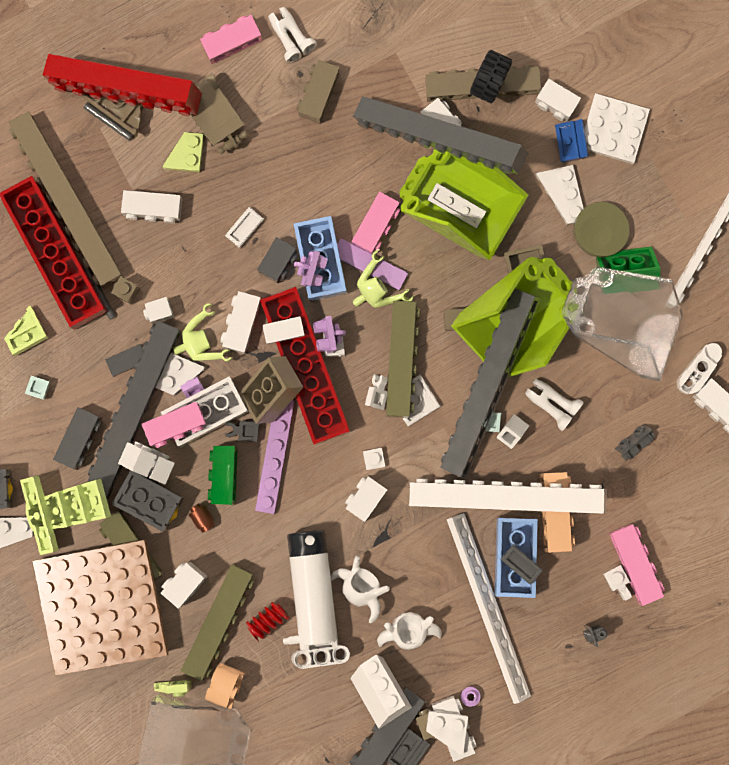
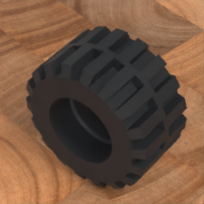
(490, 76)

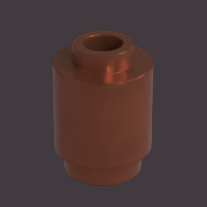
(201, 517)

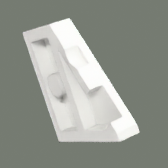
(176, 373)
(448, 729)

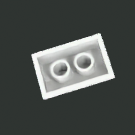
(380, 691)

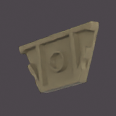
(123, 114)

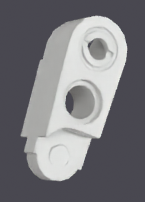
(709, 356)

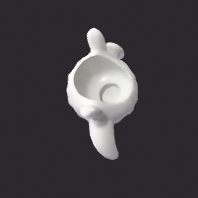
(361, 587)
(409, 631)

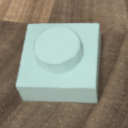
(37, 387)
(494, 424)

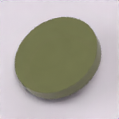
(601, 229)

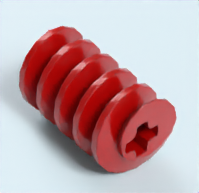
(267, 620)

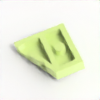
(186, 153)
(25, 333)
(178, 688)

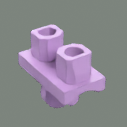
(314, 260)
(326, 326)

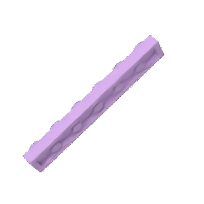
(274, 461)

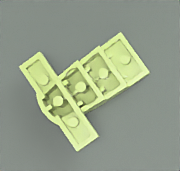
(61, 509)

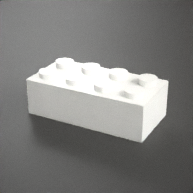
(219, 406)

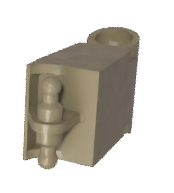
(217, 117)

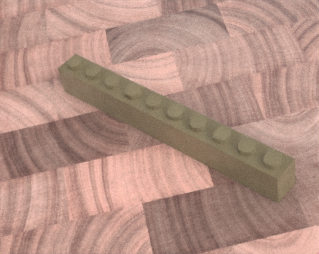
(65, 199)

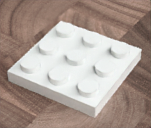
(615, 128)

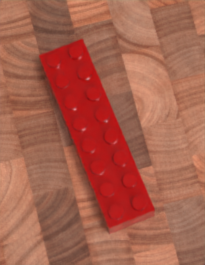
(122, 85)
(52, 252)
(317, 397)

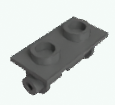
(628, 447)
(594, 634)

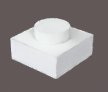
(374, 459)

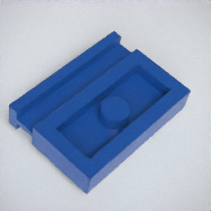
(571, 140)

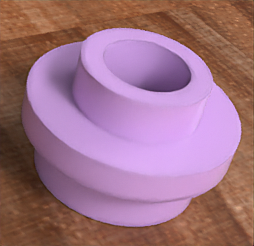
(468, 690)

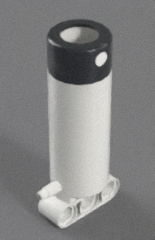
(313, 600)

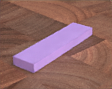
(360, 259)

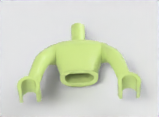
(374, 289)
(196, 341)

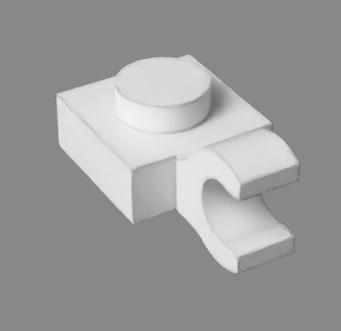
(377, 395)
(617, 579)

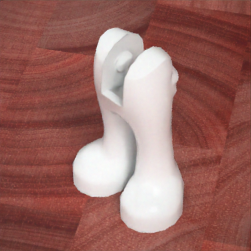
(288, 23)
(549, 393)

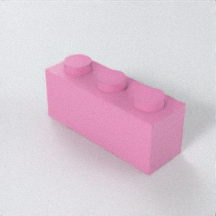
(231, 39)
(376, 223)
(174, 425)

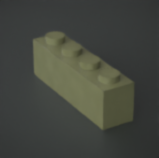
(120, 531)

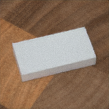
(244, 227)
(283, 330)

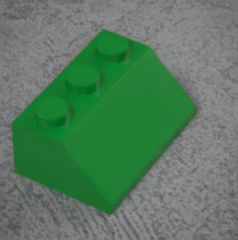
(632, 260)
(223, 475)

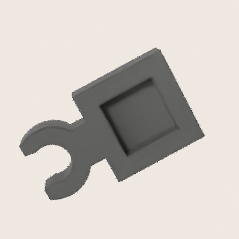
(246, 431)

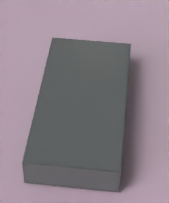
(124, 360)
(521, 564)

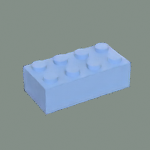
(321, 237)
(523, 535)

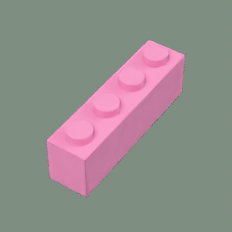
(636, 564)

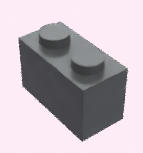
(277, 260)

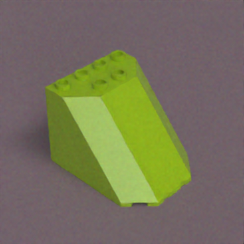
(474, 182)
(547, 327)

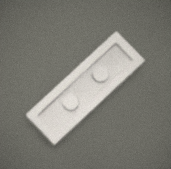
(456, 205)

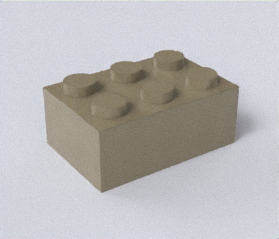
(270, 390)

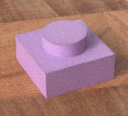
(192, 387)

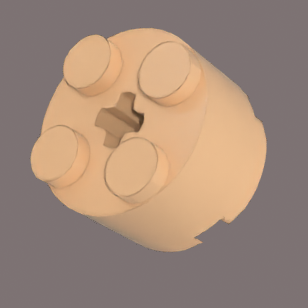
(224, 686)

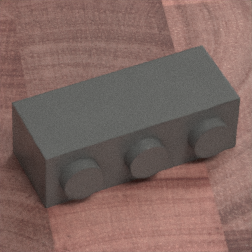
(78, 439)

